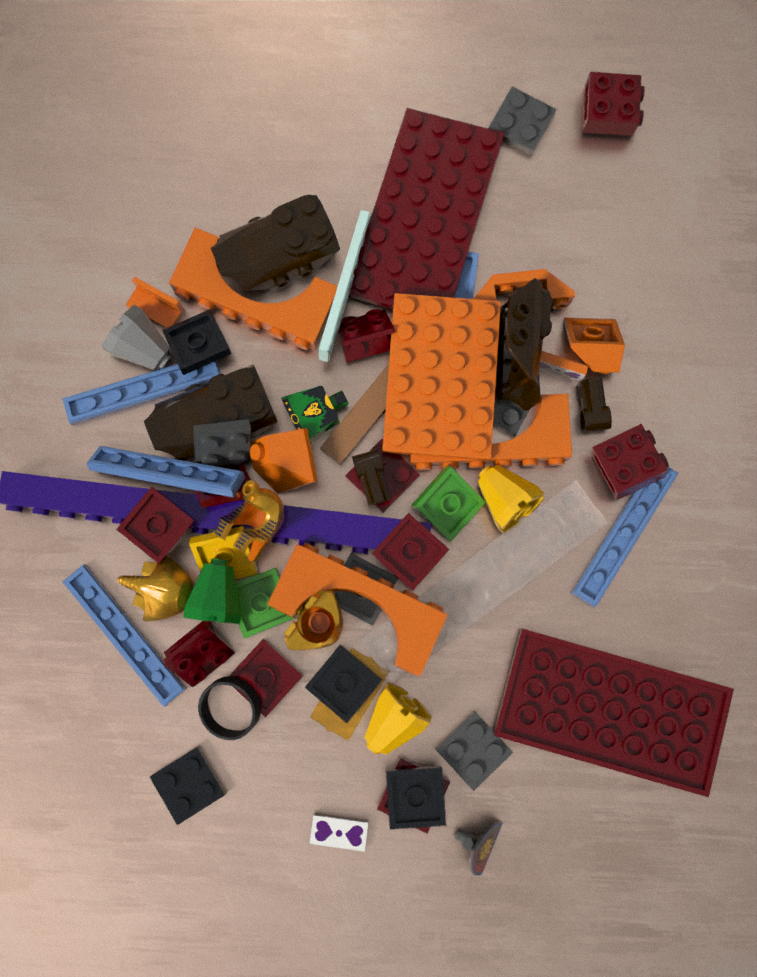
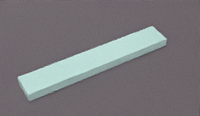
(344, 287)

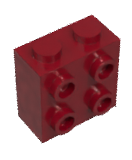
(612, 103)
(630, 461)

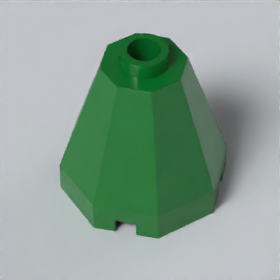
(214, 595)

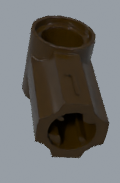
(594, 412)
(370, 472)

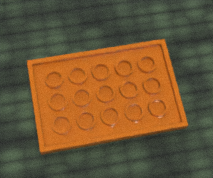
(442, 377)

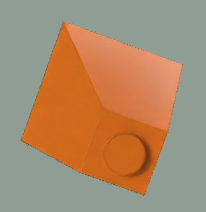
(596, 343)
(284, 460)

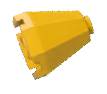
(508, 496)
(395, 720)

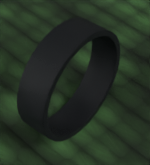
(208, 721)

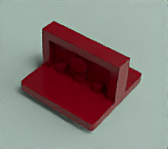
(365, 334)
(197, 653)

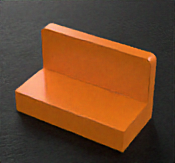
(156, 304)

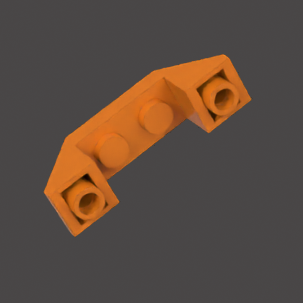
(509, 282)

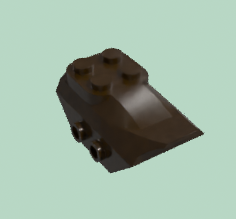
(278, 246)
(521, 335)
(220, 400)

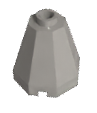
(137, 340)

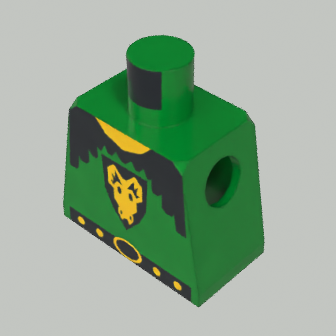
(314, 410)

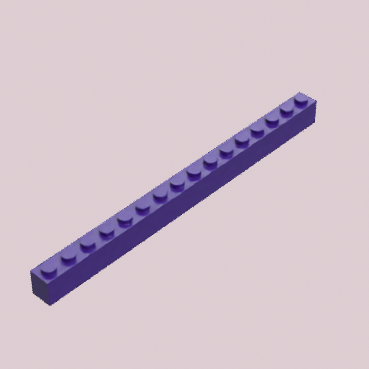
(117, 501)

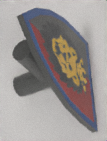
(480, 847)

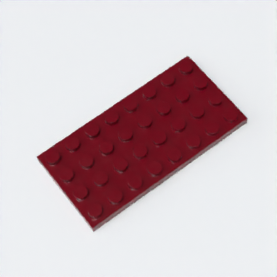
(426, 209)
(614, 712)

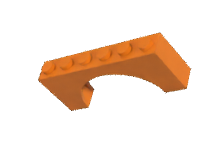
(296, 319)
(544, 441)
(414, 622)

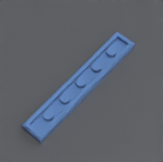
(134, 391)
(166, 471)
(621, 540)
(124, 635)

